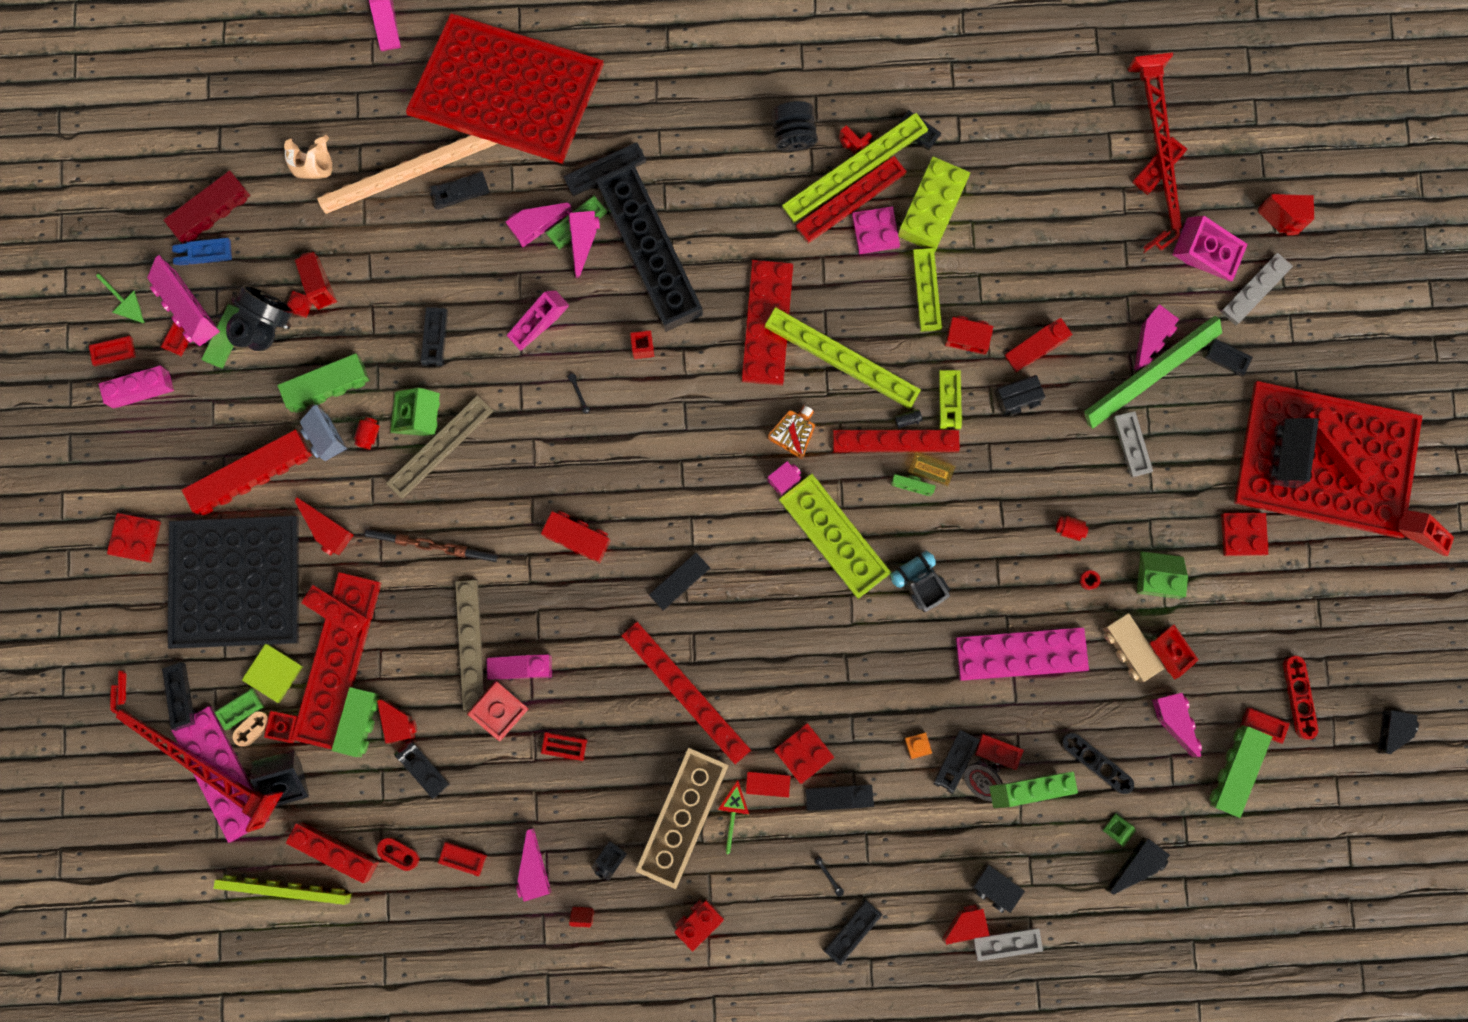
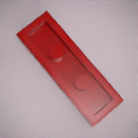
(1151, 174)

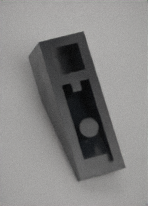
(840, 797)
(1141, 864)

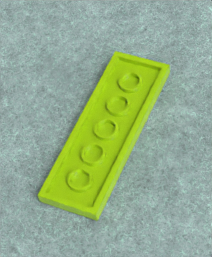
(834, 536)

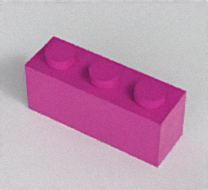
(136, 387)

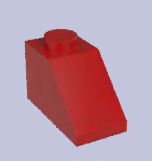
(396, 723)
(967, 925)

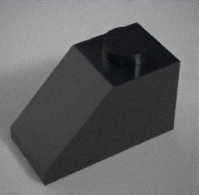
(1396, 730)

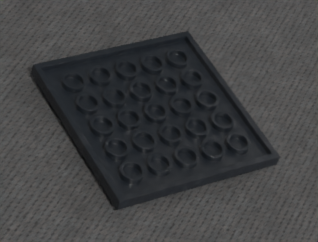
(233, 582)

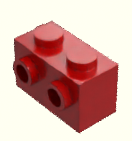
(698, 924)

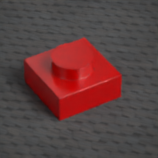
(299, 304)

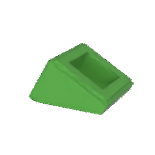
(1119, 830)

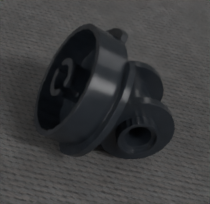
(256, 319)

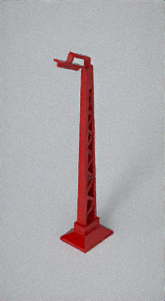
(1152, 68)
(258, 805)

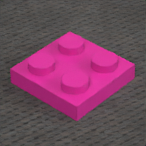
(875, 230)

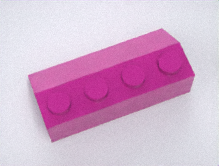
(181, 302)

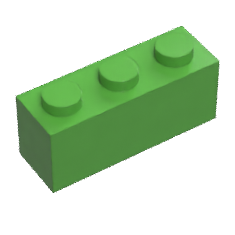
(356, 722)

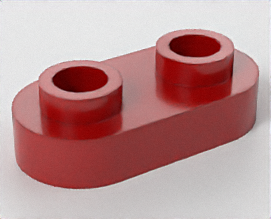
(398, 855)

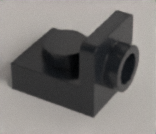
(608, 861)

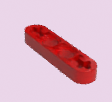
(1296, 698)

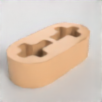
(248, 725)

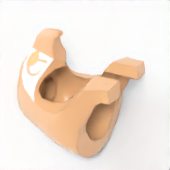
(309, 165)

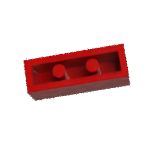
(576, 536)

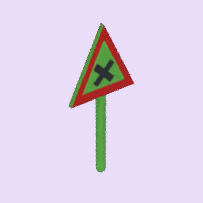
(733, 803)

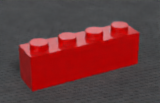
(1342, 446)
(332, 852)

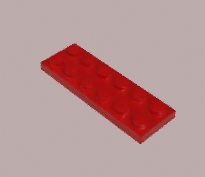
(763, 348)

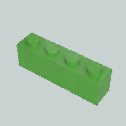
(323, 383)
(1240, 770)
(1033, 789)

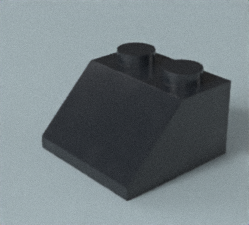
(280, 773)

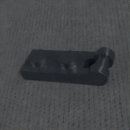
(459, 190)
(434, 336)
(956, 761)
(422, 769)

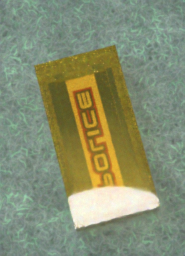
(931, 469)

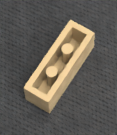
(1133, 648)

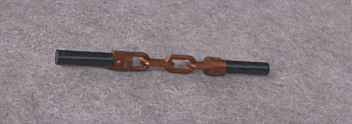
(404, 540)

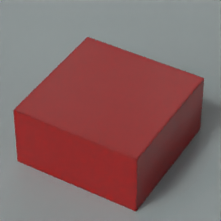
(280, 726)

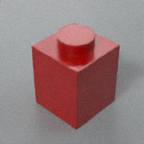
(642, 344)

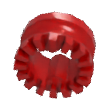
(1086, 575)

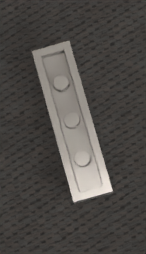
(1256, 289)

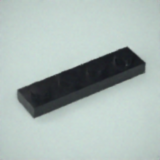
(585, 177)

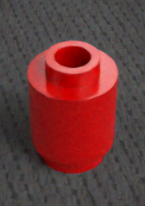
(366, 433)
(1071, 528)

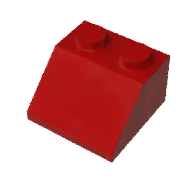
(1288, 212)

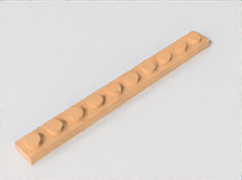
(403, 172)

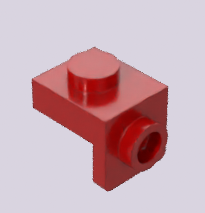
(850, 140)

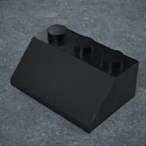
(1293, 452)

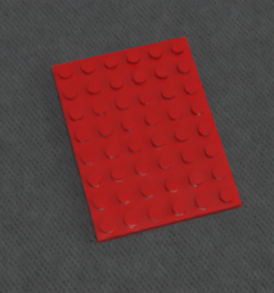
(505, 88)
(1383, 433)

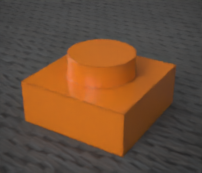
(918, 745)

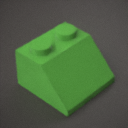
(415, 412)
(1162, 575)

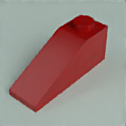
(1039, 345)
(325, 531)
(1426, 531)

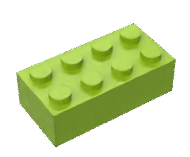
(933, 204)

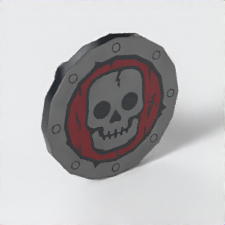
(979, 778)

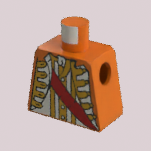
(794, 432)

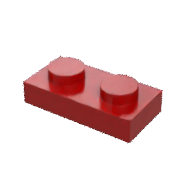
(999, 752)

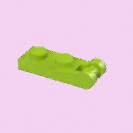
(950, 398)

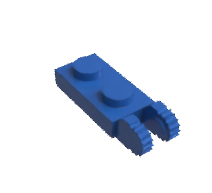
(203, 251)

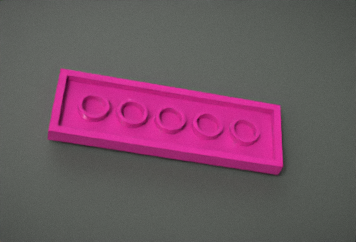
(1022, 654)
(211, 744)

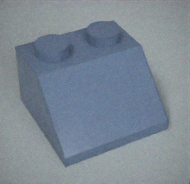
(322, 434)

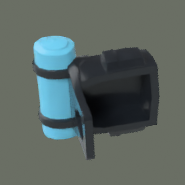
(921, 580)

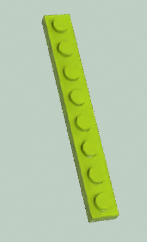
(855, 168)
(842, 358)

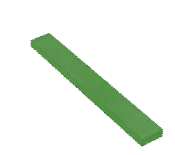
(1153, 372)

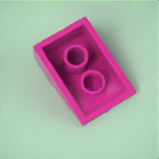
(1209, 248)

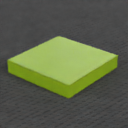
(272, 673)

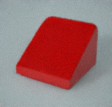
(581, 917)

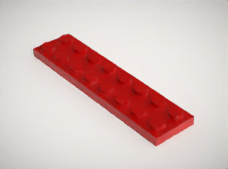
(335, 665)

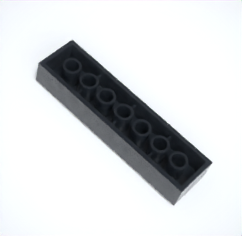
(649, 247)

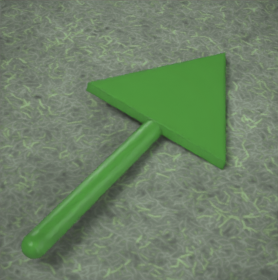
(129, 307)

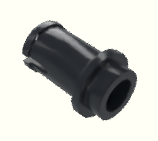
(908, 418)

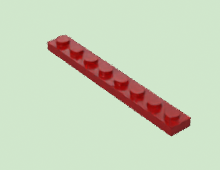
(686, 693)

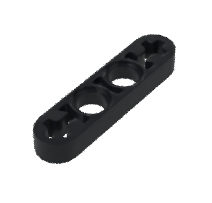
(1095, 765)

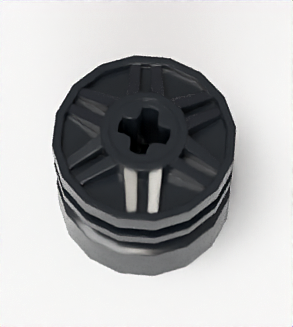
(794, 126)

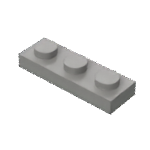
(1133, 444)
(1008, 944)

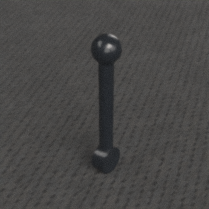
(572, 378)
(838, 890)

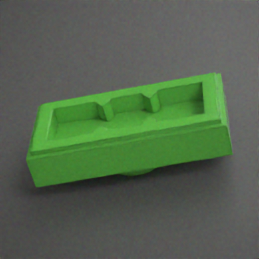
(913, 484)
(239, 709)

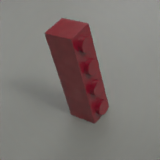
(207, 208)

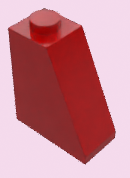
(315, 280)

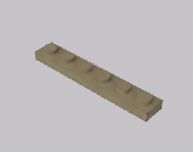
(439, 447)
(470, 642)

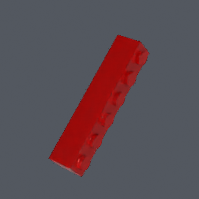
(246, 473)

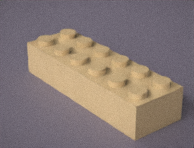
(682, 818)

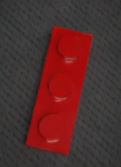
(334, 611)

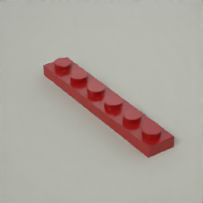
(851, 199)
(896, 441)

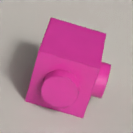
(784, 478)

